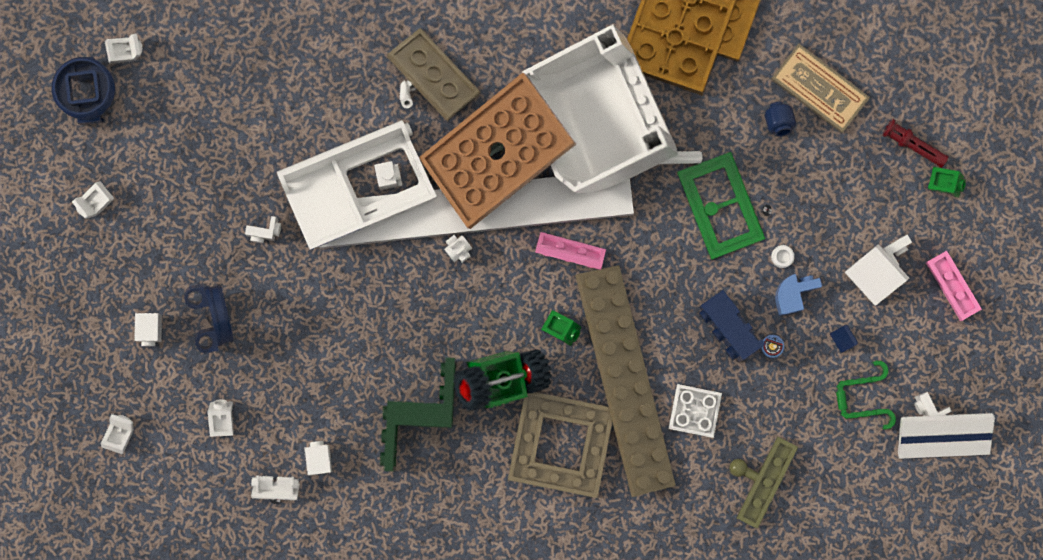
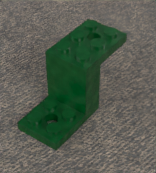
(418, 415)

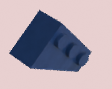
(730, 327)

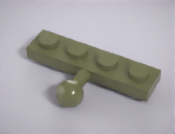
(765, 482)

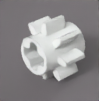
(458, 248)

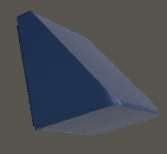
(844, 338)

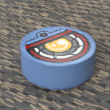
(773, 347)

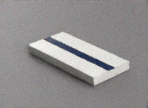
(945, 435)

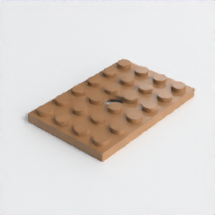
(463, 161)

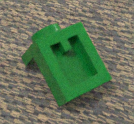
(947, 181)
(562, 328)

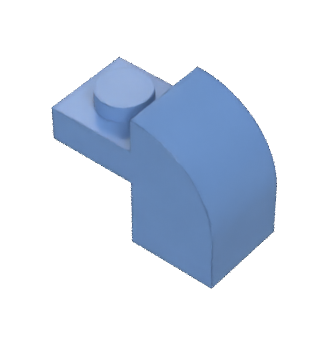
(788, 293)

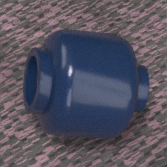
(780, 119)

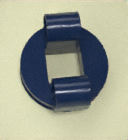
(79, 69)
(214, 298)

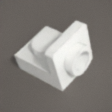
(898, 247)
(220, 418)

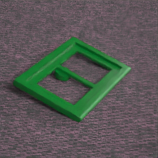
(700, 213)

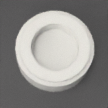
(782, 256)

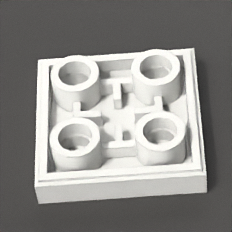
(876, 274)
(695, 410)

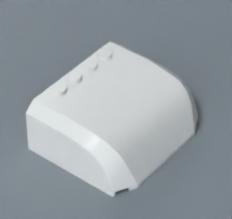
(605, 109)

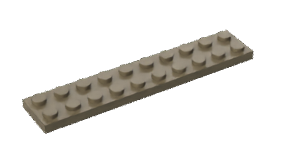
(625, 380)

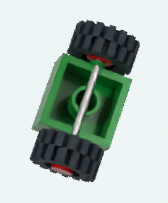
(501, 379)

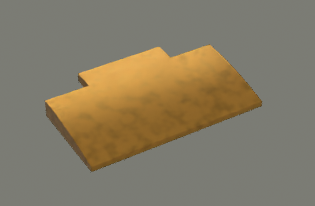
(683, 37)

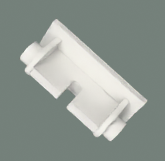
(285, 488)

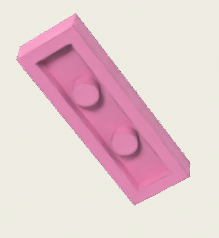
(570, 251)
(953, 286)

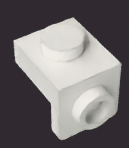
(123, 49)
(93, 201)
(260, 234)
(926, 407)
(118, 434)

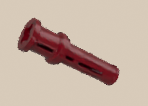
(906, 135)

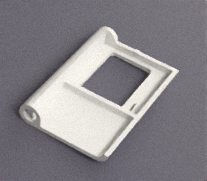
(323, 194)

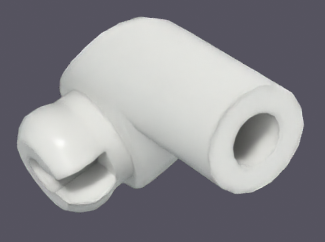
(405, 97)

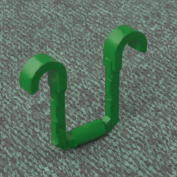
(842, 403)

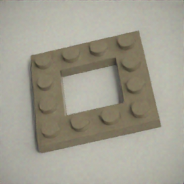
(523, 464)

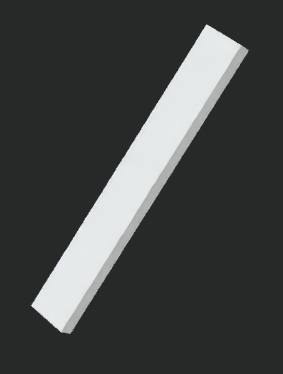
(535, 204)

